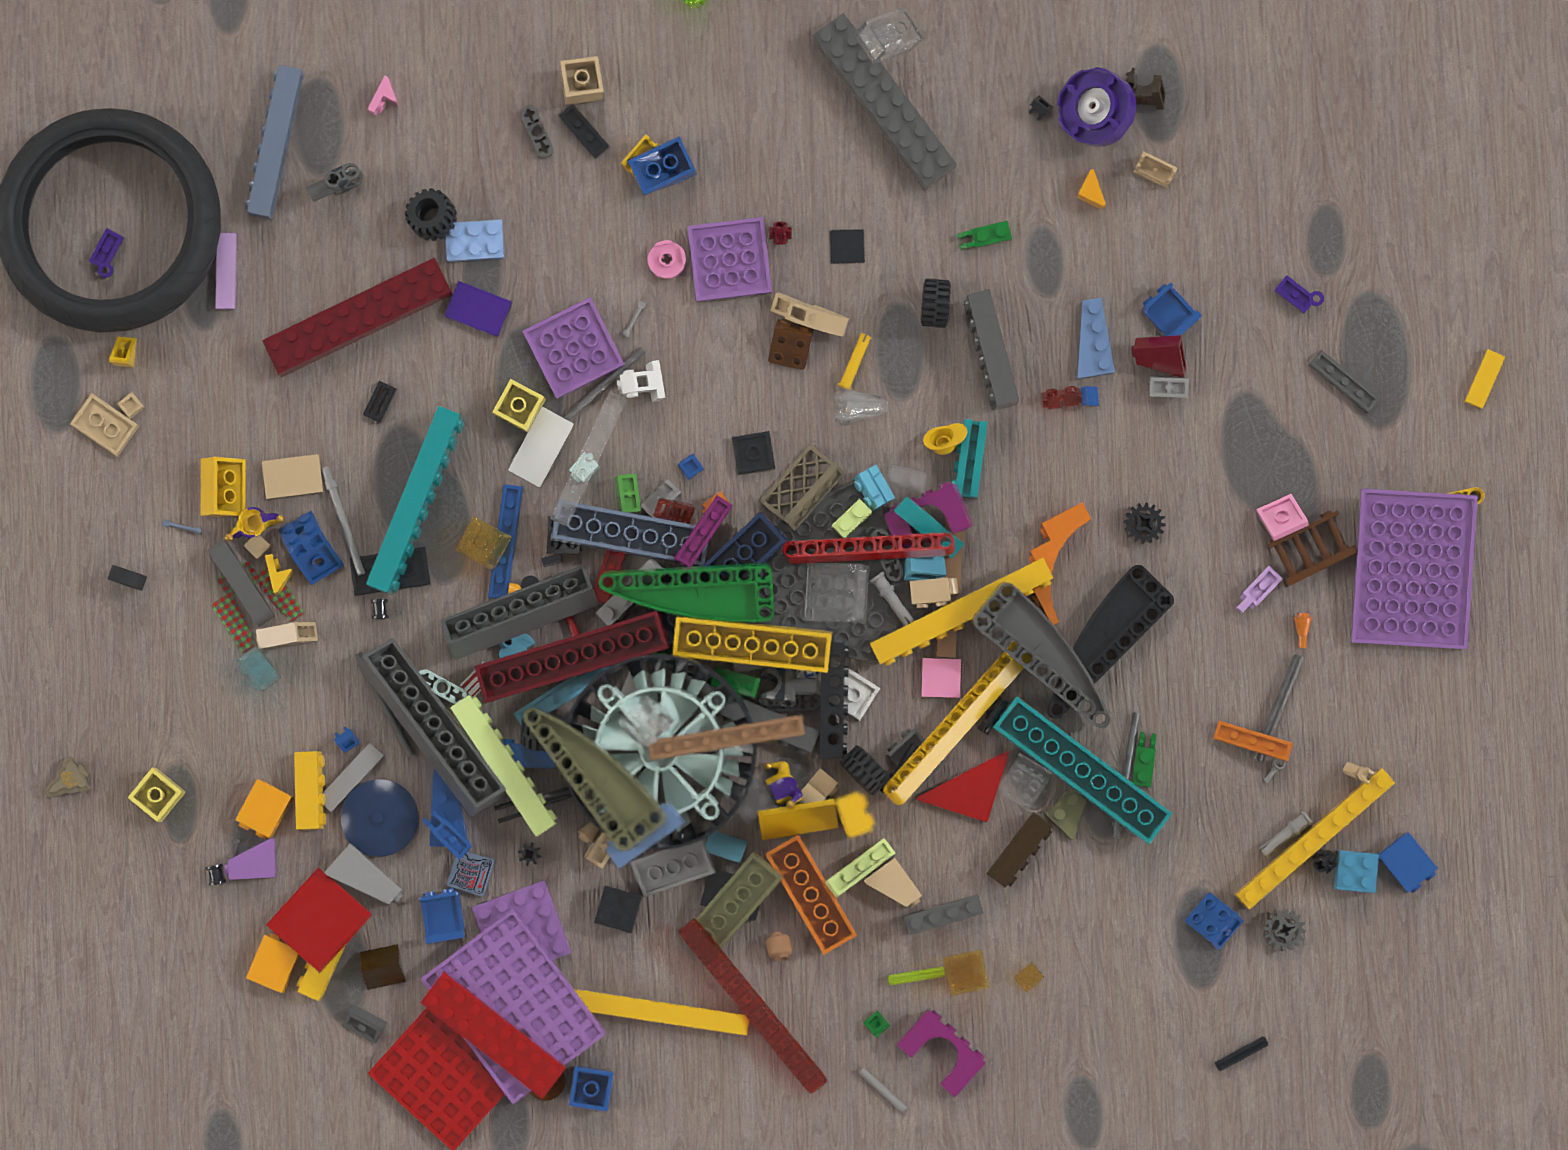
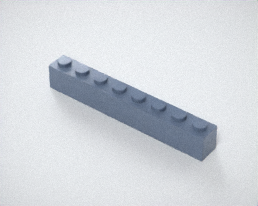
(275, 142)

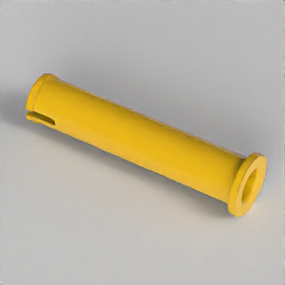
(854, 361)

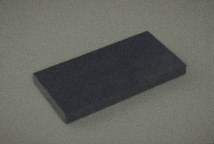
(415, 575)

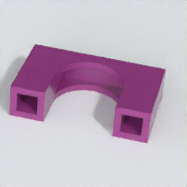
(947, 499)
(930, 1027)

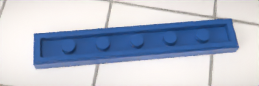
(507, 523)

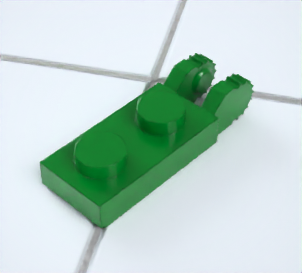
(986, 235)
(1144, 762)

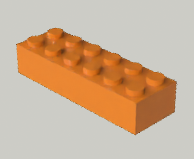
(811, 894)

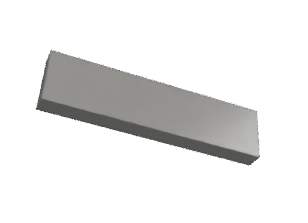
(352, 776)

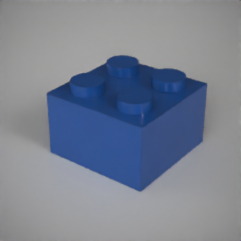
(591, 1088)

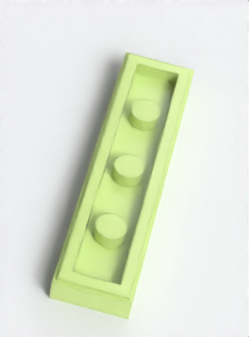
(860, 867)

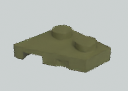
(1068, 812)

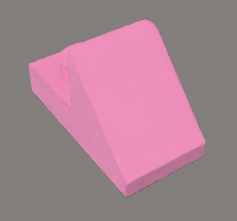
(383, 93)

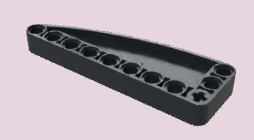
(1115, 619)

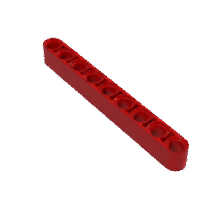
(877, 552)

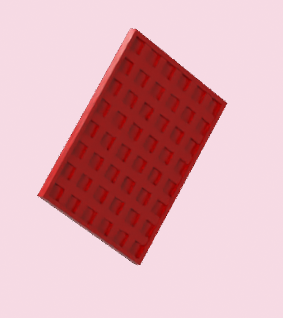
(438, 1079)

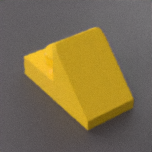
(278, 579)

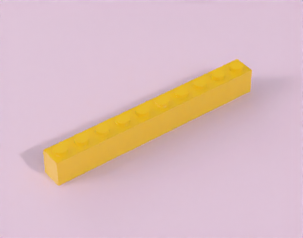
(956, 614)
(1314, 839)

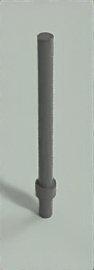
(391, 717)

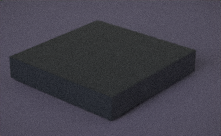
(753, 453)

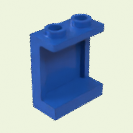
(1170, 311)
(1408, 862)
(442, 916)

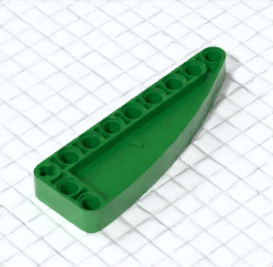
(711, 599)

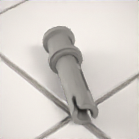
(886, 591)
(1293, 829)

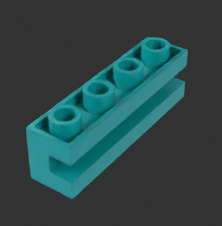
(970, 459)

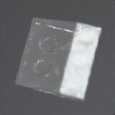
(837, 593)

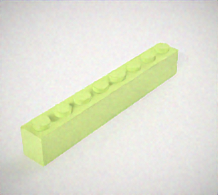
(503, 765)

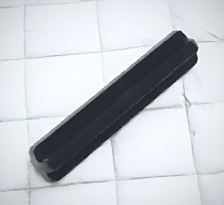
(1241, 1053)

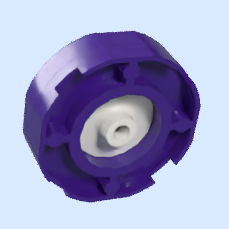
(1096, 107)

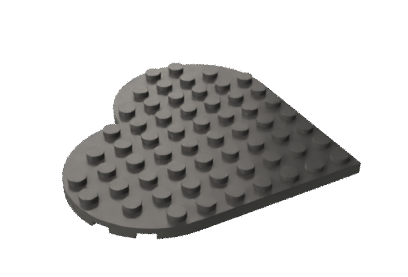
(791, 579)

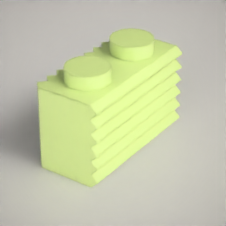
(851, 519)

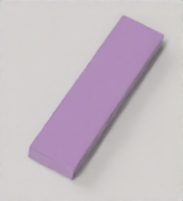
(226, 271)

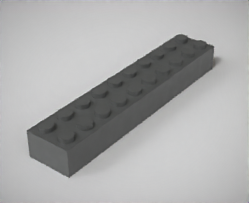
(884, 103)
(432, 727)

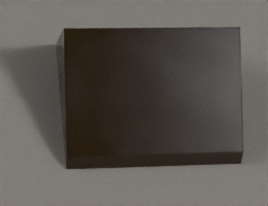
(382, 967)

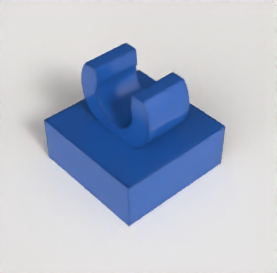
(346, 740)

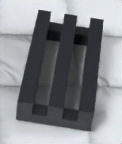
(387, 387)

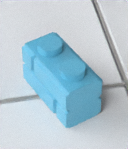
(874, 488)

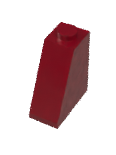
(1161, 354)

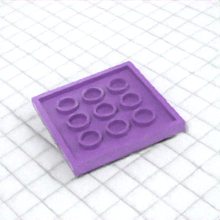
(729, 259)
(573, 348)
(535, 909)

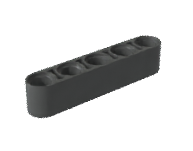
(241, 583)

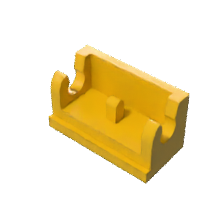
(643, 146)

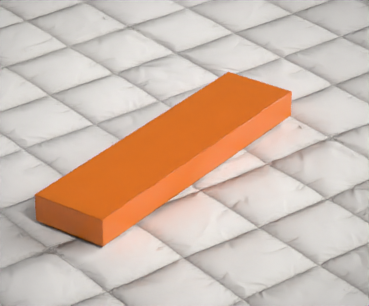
(1253, 741)

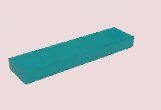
(924, 522)

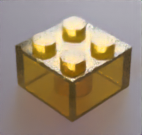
(483, 543)
(966, 972)

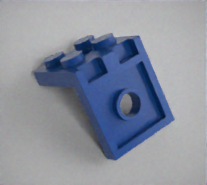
(309, 546)

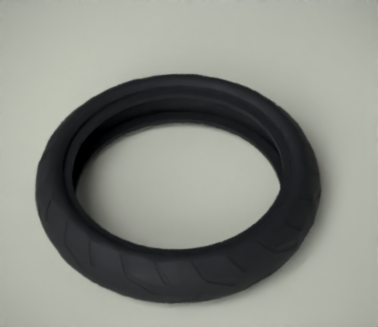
(54, 144)

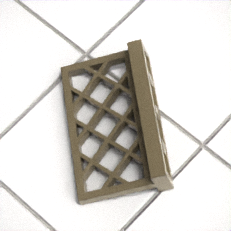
(824, 483)

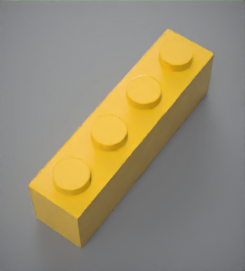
(309, 790)
(314, 983)

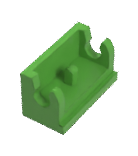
(627, 493)

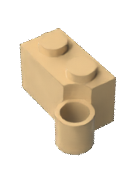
(933, 591)

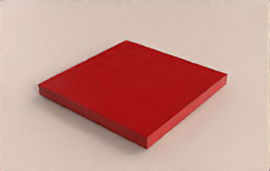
(319, 920)

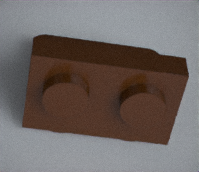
(790, 344)

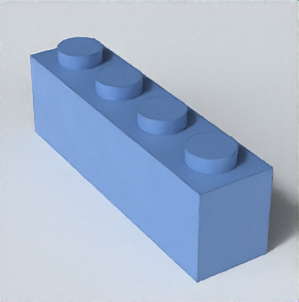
(674, 820)

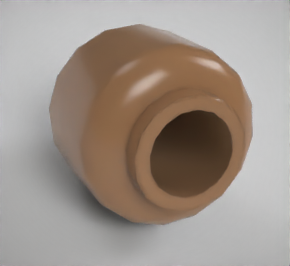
(779, 946)

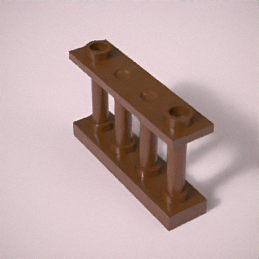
(1327, 558)

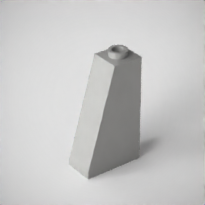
(364, 875)

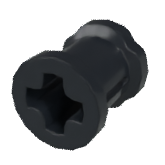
(379, 609)
(215, 874)

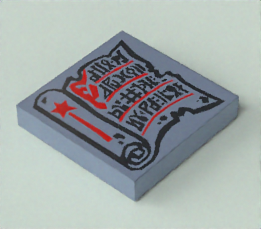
(471, 873)

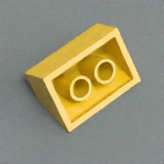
(223, 486)

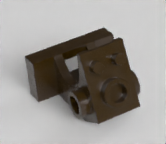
(1150, 94)

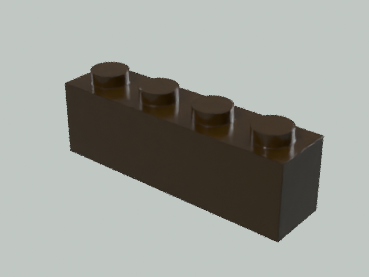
(1019, 849)

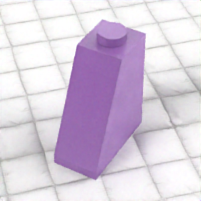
(254, 863)

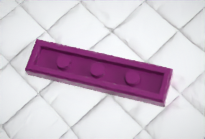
(703, 531)

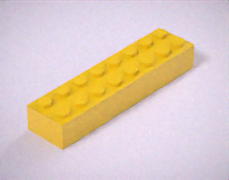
(752, 643)
(853, 814)

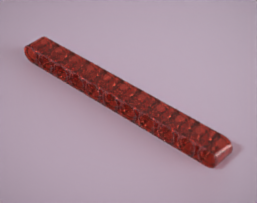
(752, 1006)

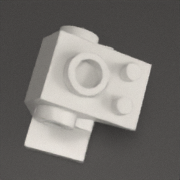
(629, 387)

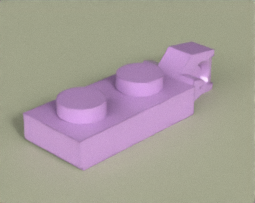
(1259, 589)

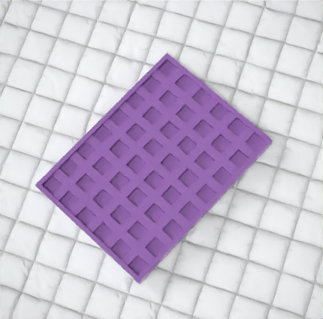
(525, 986)

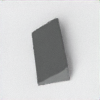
(364, 1023)

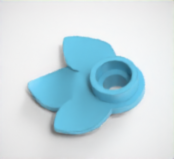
(517, 645)

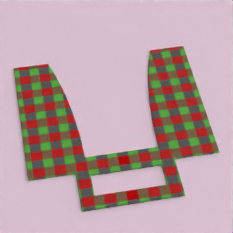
(232, 617)

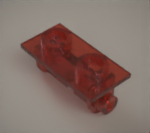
(1054, 397)

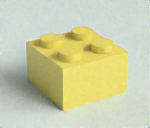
(519, 405)
(156, 794)

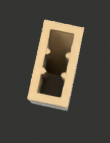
(286, 635)
(894, 883)

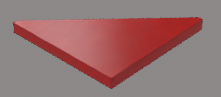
(970, 792)

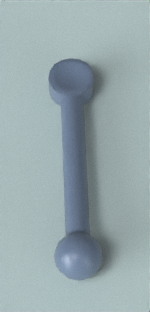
(167, 523)

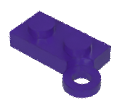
(106, 251)
(1297, 295)

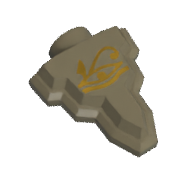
(69, 779)

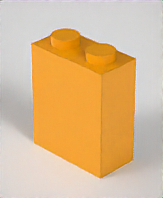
(264, 809)
(273, 963)

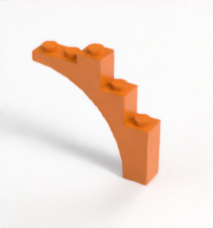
(1057, 531)

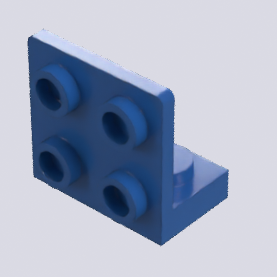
(1214, 920)

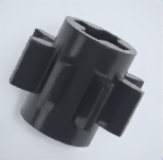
(535, 855)
(1324, 860)

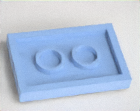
(475, 241)

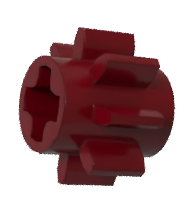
(780, 233)

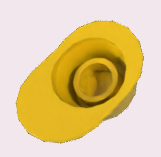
(945, 438)

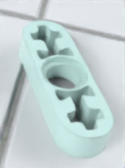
(457, 689)

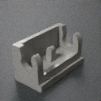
(1168, 386)
(666, 491)

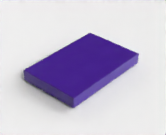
(478, 309)

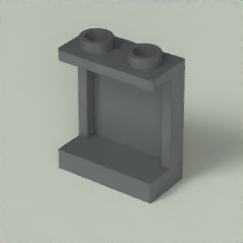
(897, 751)

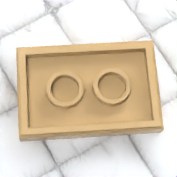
(104, 424)
(292, 476)

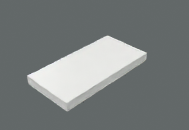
(860, 691)

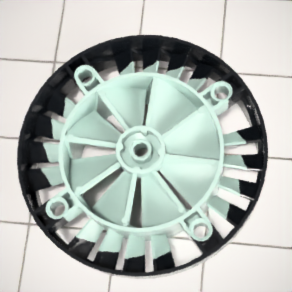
(680, 705)

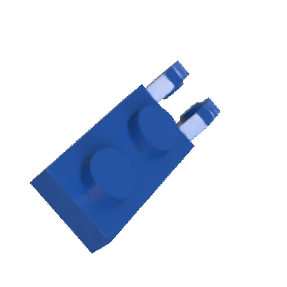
(449, 836)

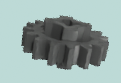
(1279, 917)

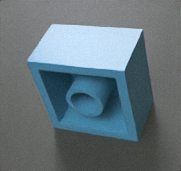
(1355, 871)

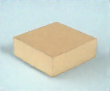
(130, 405)
(257, 546)

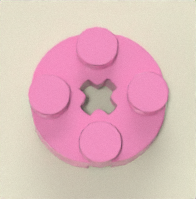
(673, 251)

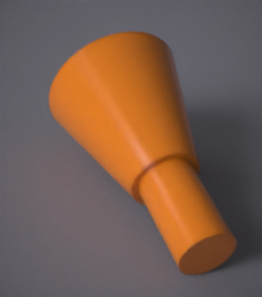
(1302, 624)

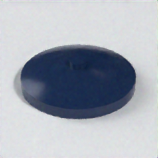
(379, 817)

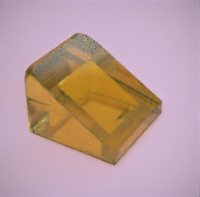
(1028, 977)

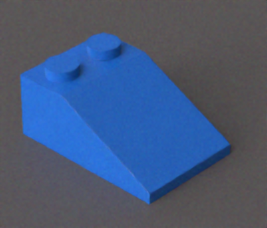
(662, 166)

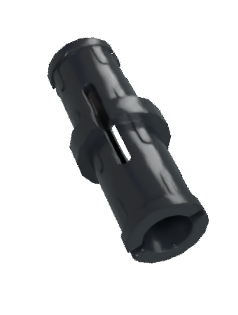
(993, 715)

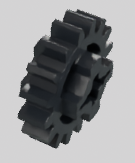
(1138, 528)

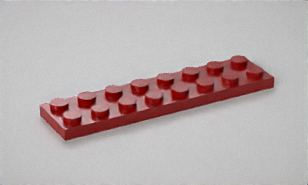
(493, 1034)

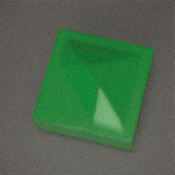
(877, 1024)

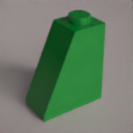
(743, 684)

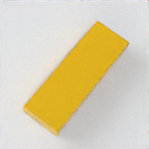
(1484, 379)

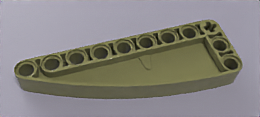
(613, 784)

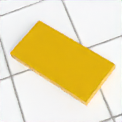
(798, 820)

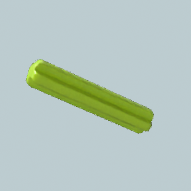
(914, 976)

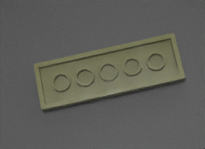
(738, 899)

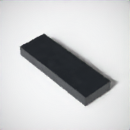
(584, 131)

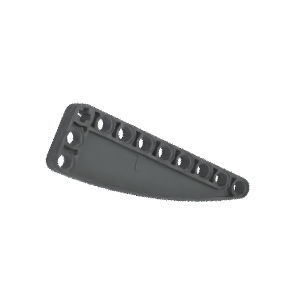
(1035, 634)

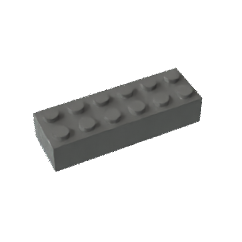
(992, 350)

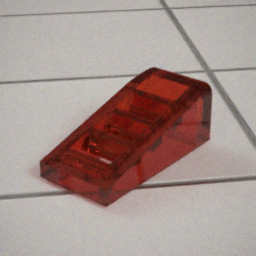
(686, 516)

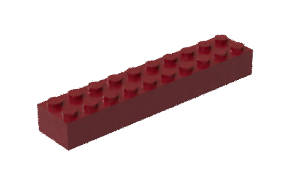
(357, 317)
(572, 656)

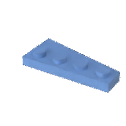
(1094, 344)

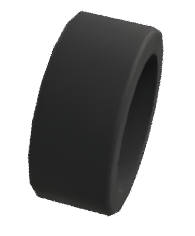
(127, 577)

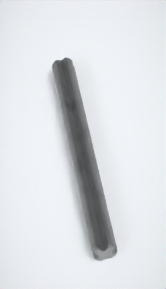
(1280, 700)

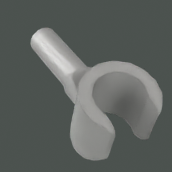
(1275, 768)

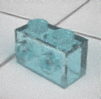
(259, 669)

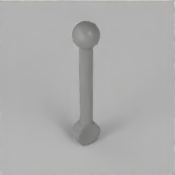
(641, 305)

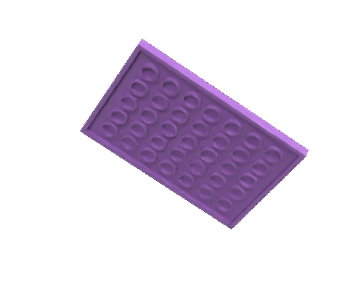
(1414, 568)

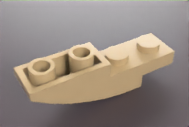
(809, 315)

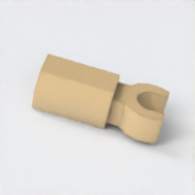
(1357, 772)

